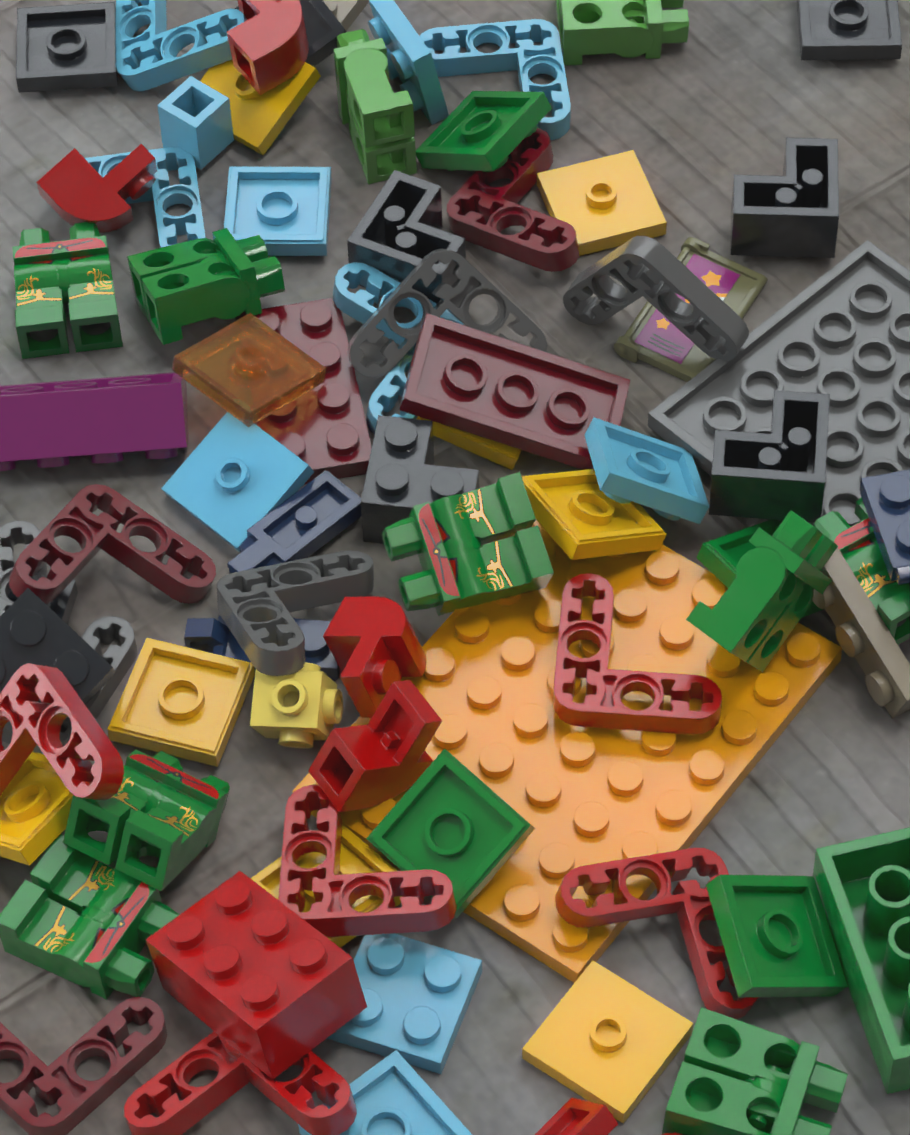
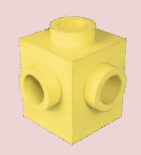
(296, 706)

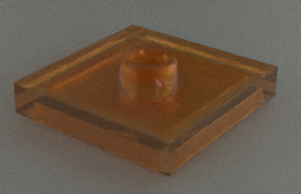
(249, 369)

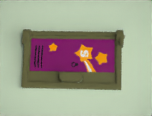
(660, 342)

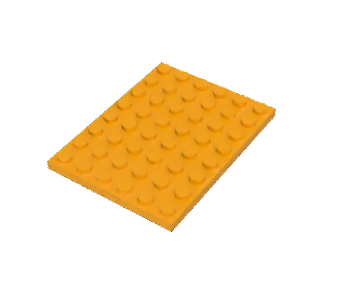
(590, 788)

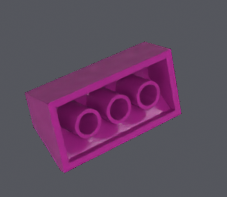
(93, 419)

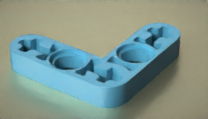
(151, 56)
(524, 58)
(165, 194)
(361, 308)

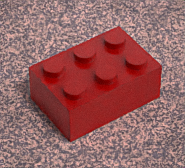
(257, 974)

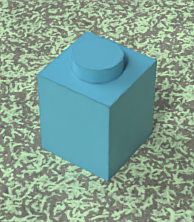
(196, 121)

